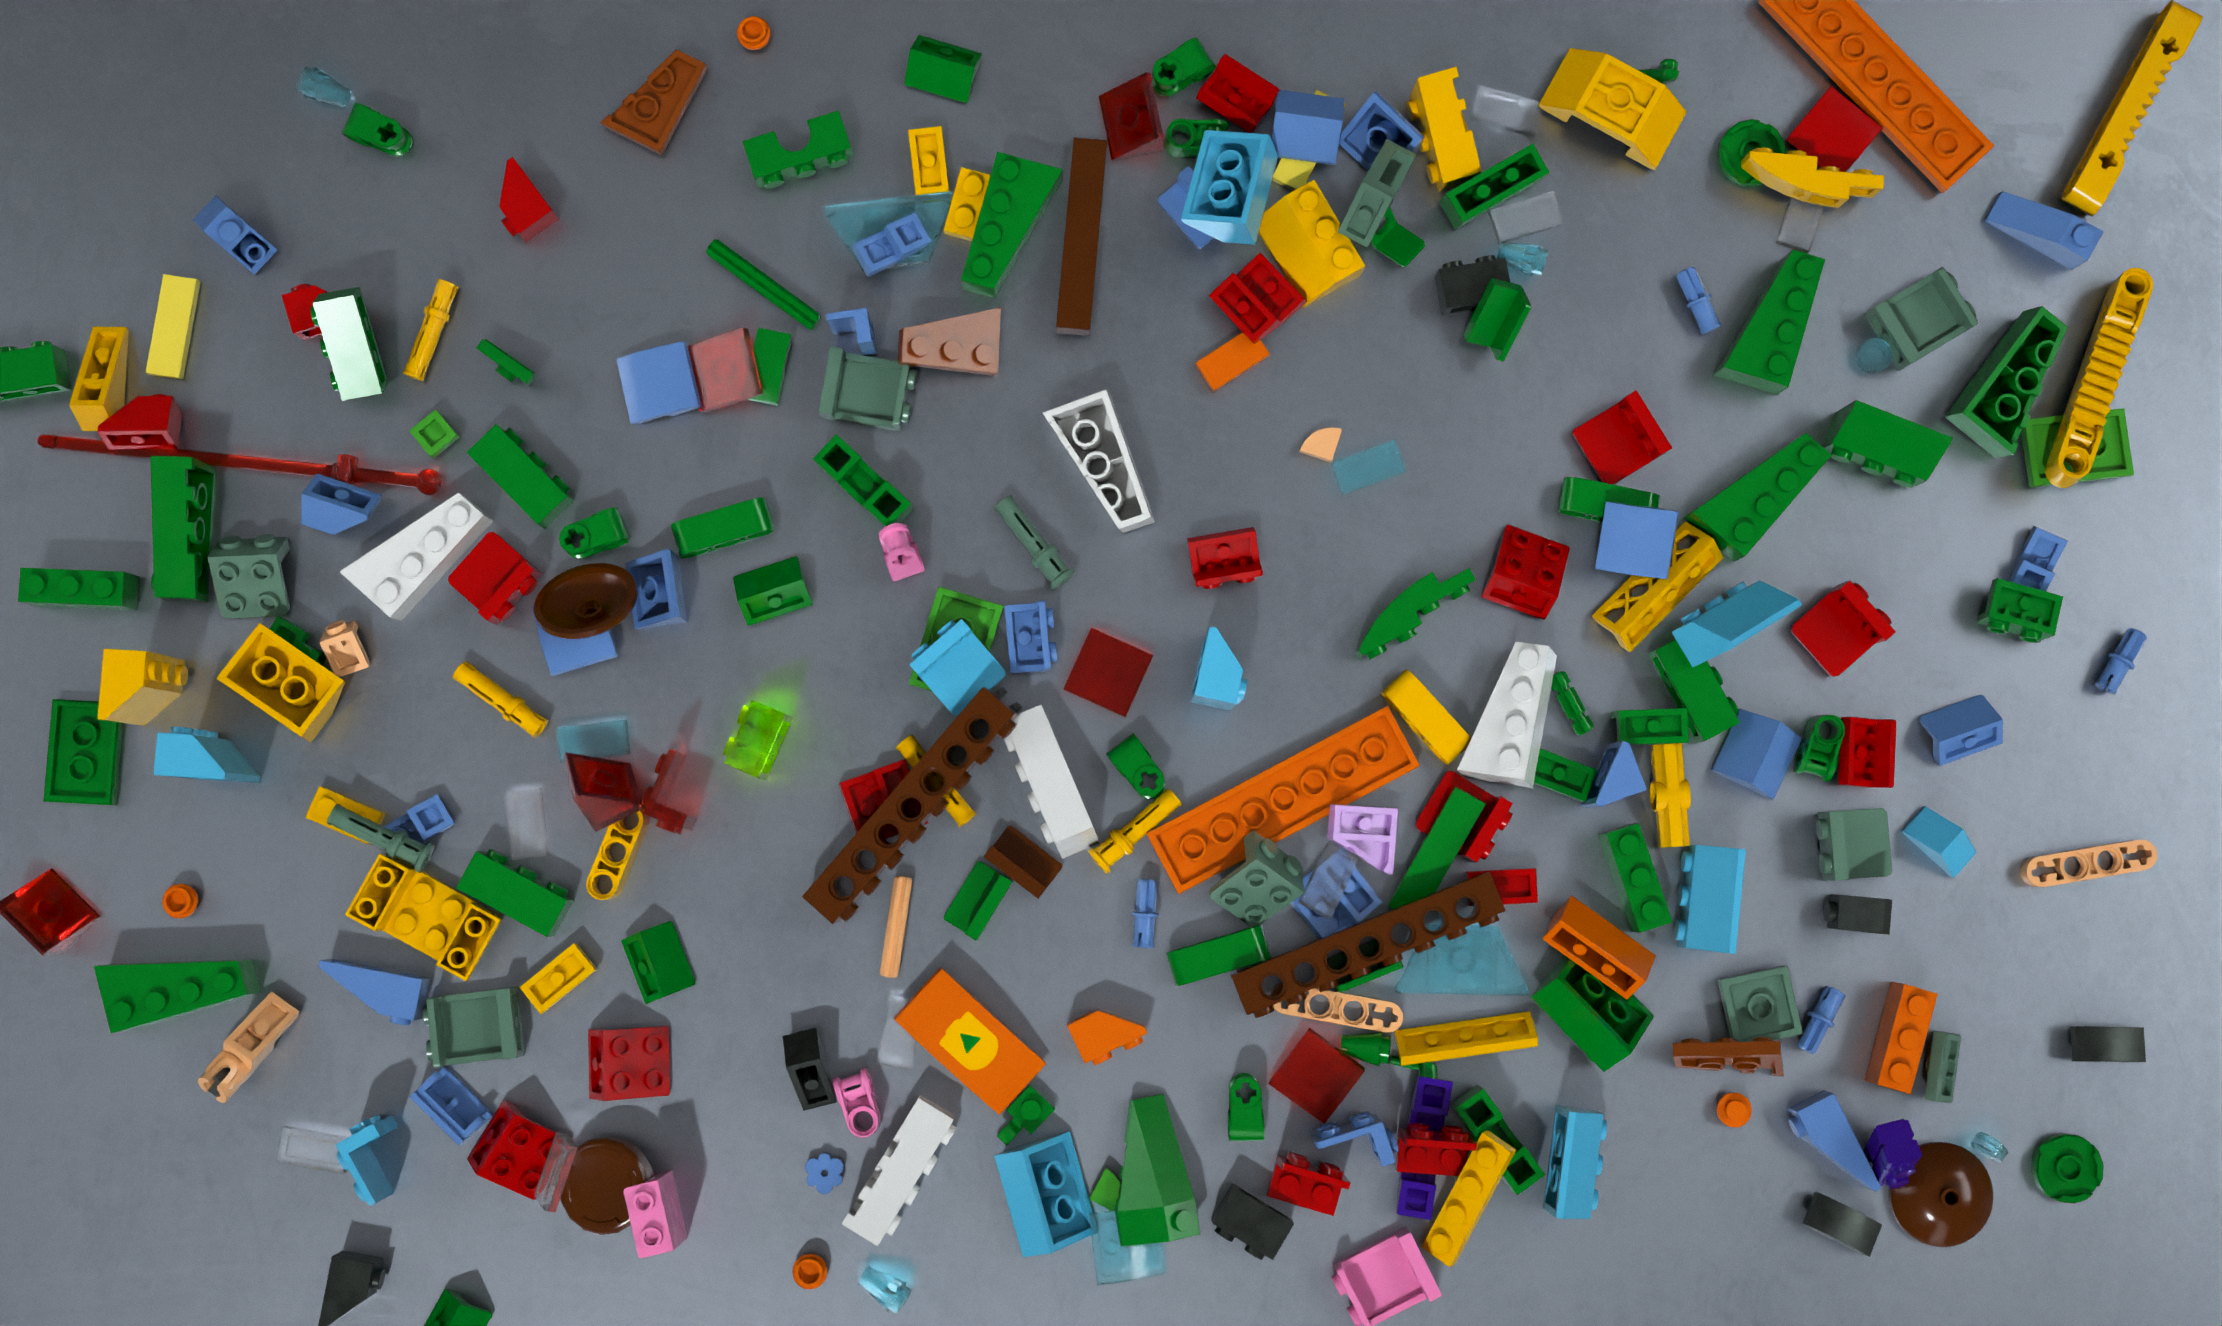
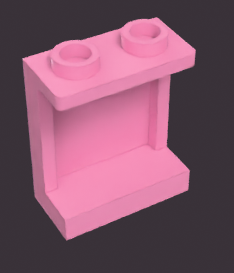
(655, 1215)
(1385, 1279)

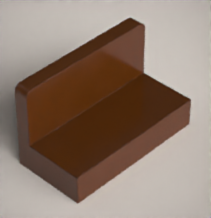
(1023, 861)

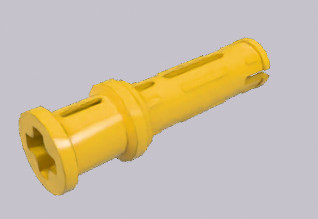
(1122, 841)

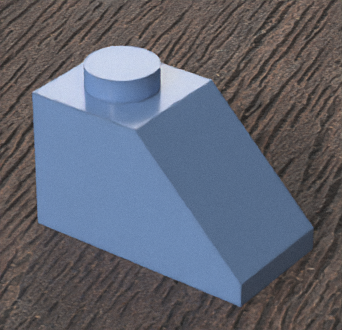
(335, 505)

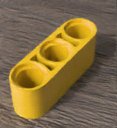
(1426, 717)
(607, 866)

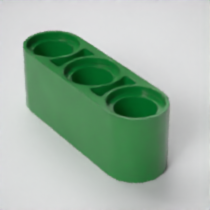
(1588, 498)
(722, 527)
(1218, 955)

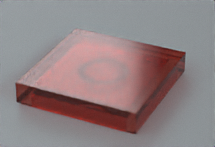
(725, 370)
(1108, 672)
(1316, 1075)

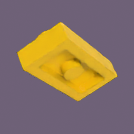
(928, 160)
(966, 204)
(326, 800)
(558, 978)

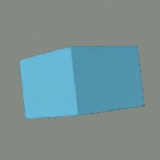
(1940, 840)

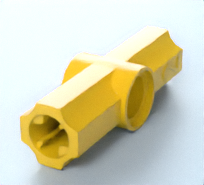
(1670, 795)

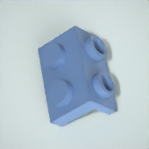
(1028, 637)

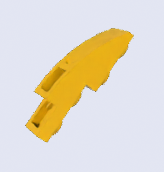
(1798, 177)

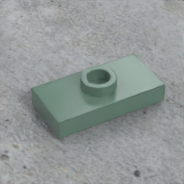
(1942, 1066)

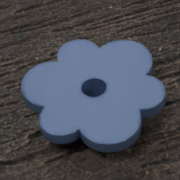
(824, 1183)

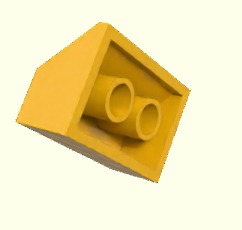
(1307, 244)
(283, 682)
(138, 685)

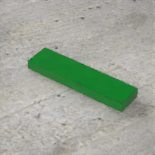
(1438, 848)

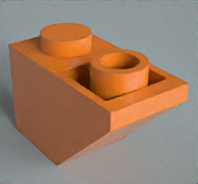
(1102, 1032)

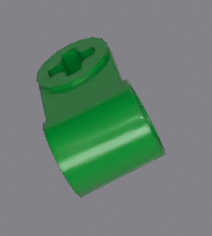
(1186, 66)
(375, 130)
(1194, 131)
(598, 533)
(1818, 749)
(1135, 762)
(1246, 1114)

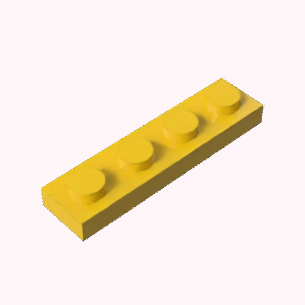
(1466, 1038)
(1468, 1198)

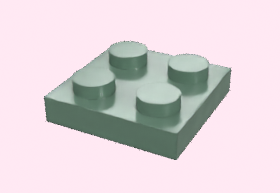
(1760, 1005)

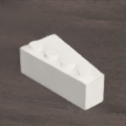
(1100, 449)
(418, 556)
(1513, 722)
(1051, 783)
(899, 1170)

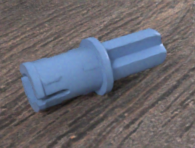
(1698, 300)
(2121, 660)
(1145, 913)
(1821, 1019)

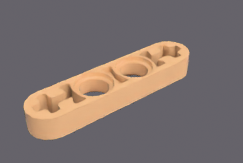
(2088, 863)
(1335, 1010)

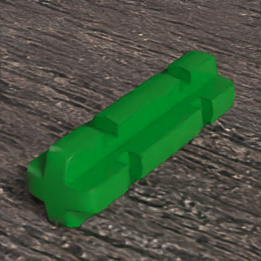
(1571, 704)

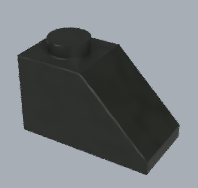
(1858, 914)
(809, 1069)
(349, 1283)

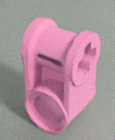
(900, 551)
(858, 1100)

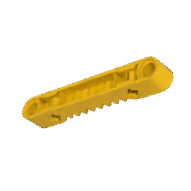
(2104, 155)
(2098, 378)

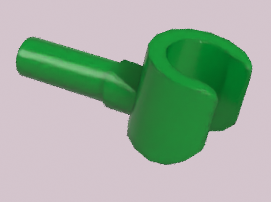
(1425, 1069)

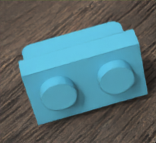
(956, 666)
(359, 1159)

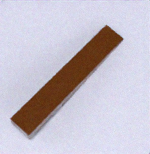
(1081, 237)

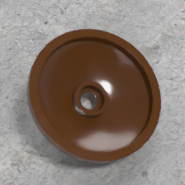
(585, 601)
(1922, 1205)

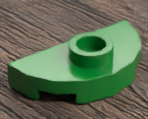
(508, 366)

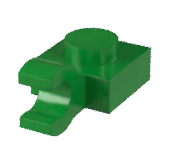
(297, 637)
(1027, 1112)

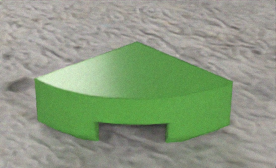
(1106, 1190)

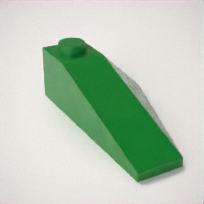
(1155, 1187)

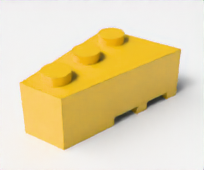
(1441, 121)

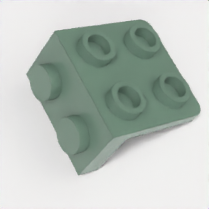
(250, 576)
(1854, 844)
(1261, 884)

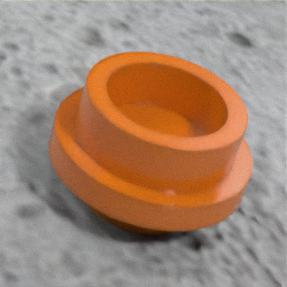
(753, 33)
(180, 901)
(1734, 1109)
(810, 1271)

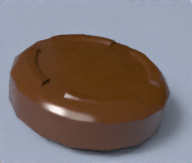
(597, 1182)

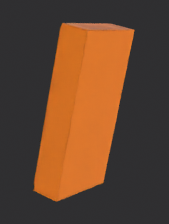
(1231, 361)

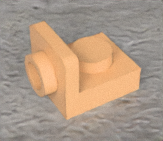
(344, 648)

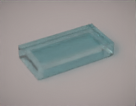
(1368, 467)
(594, 739)

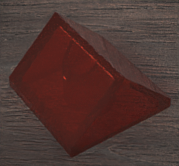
(1132, 119)
(602, 788)
(48, 914)

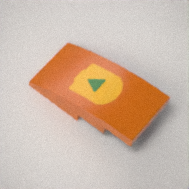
(969, 1040)

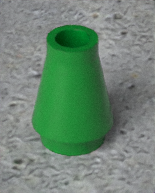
(1369, 1047)

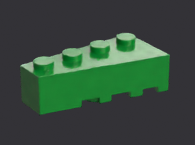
(1010, 211)
(1773, 332)
(2004, 388)
(1756, 500)
(181, 527)
(160, 991)

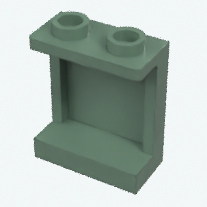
(1376, 193)
(1922, 317)
(866, 390)
(473, 1027)

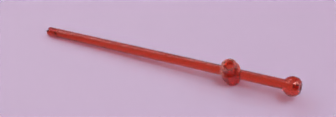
(344, 470)

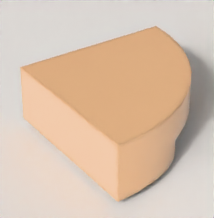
(1322, 443)

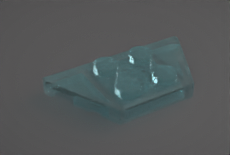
(867, 218)
(1464, 965)

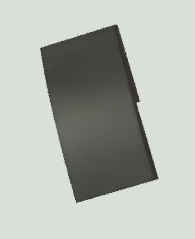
(2107, 1044)
(1842, 1224)

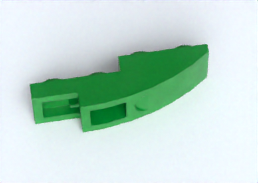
(1400, 616)

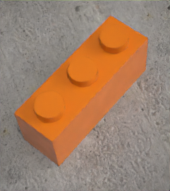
(1599, 947)
(1901, 1037)

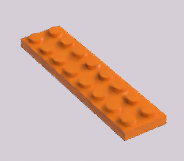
(1885, 85)
(1283, 798)

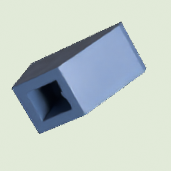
(234, 234)

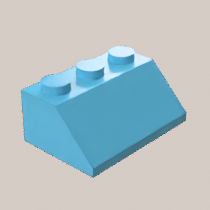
(1230, 185)
(1732, 620)
(1218, 674)
(200, 756)
(1710, 898)
(1574, 1162)
(1045, 1194)

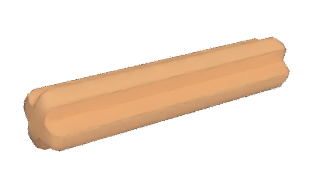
(896, 926)

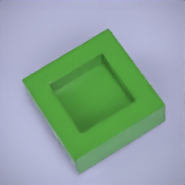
(434, 434)

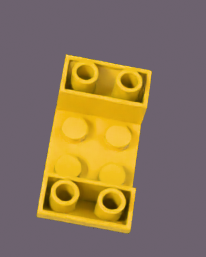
(1616, 102)
(425, 915)

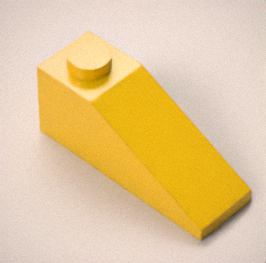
(101, 377)

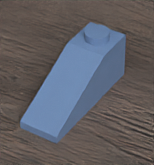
(2045, 229)
(383, 990)
(1827, 1130)

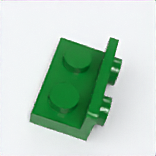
(2021, 611)

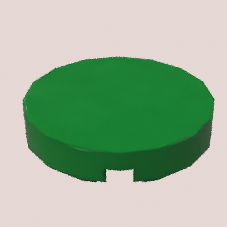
(1739, 142)
(2067, 1168)

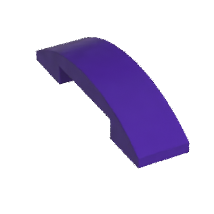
(1428, 1107)

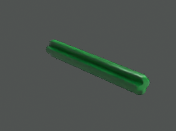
(763, 284)

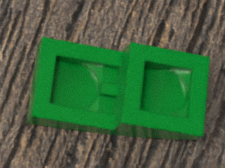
(771, 355)

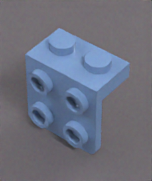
(1360, 1124)

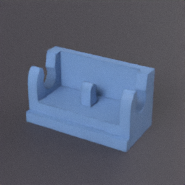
(451, 1105)

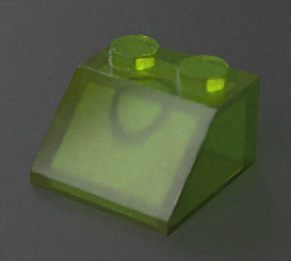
(757, 740)

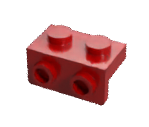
(1238, 94)
(1224, 558)
(1867, 753)

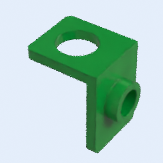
(1396, 241)

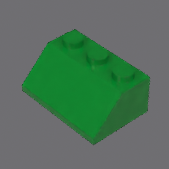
(1885, 443)
(1592, 1013)

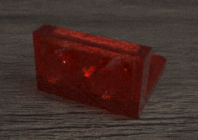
(656, 797)

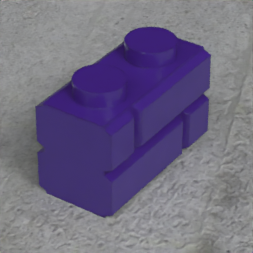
(1893, 1153)

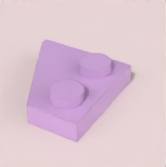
(1365, 832)

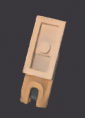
(247, 1047)

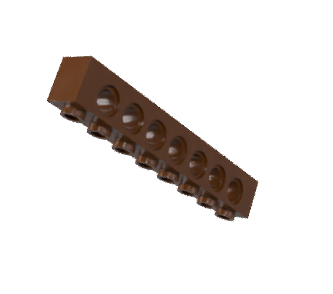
(1478, 890)
(825, 893)

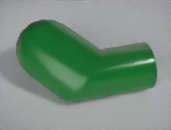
(1667, 73)

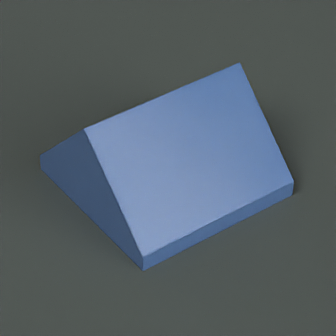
(1307, 126)
(1371, 128)
(659, 590)
(1757, 753)
(1615, 776)

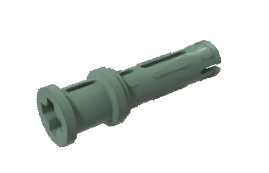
(1044, 555)
(395, 844)

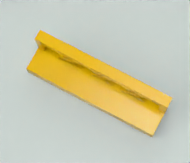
(1647, 611)

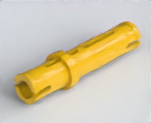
(428, 336)
(511, 707)
(957, 807)

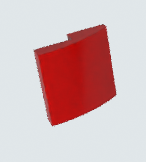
(1834, 131)
(1257, 298)
(868, 791)

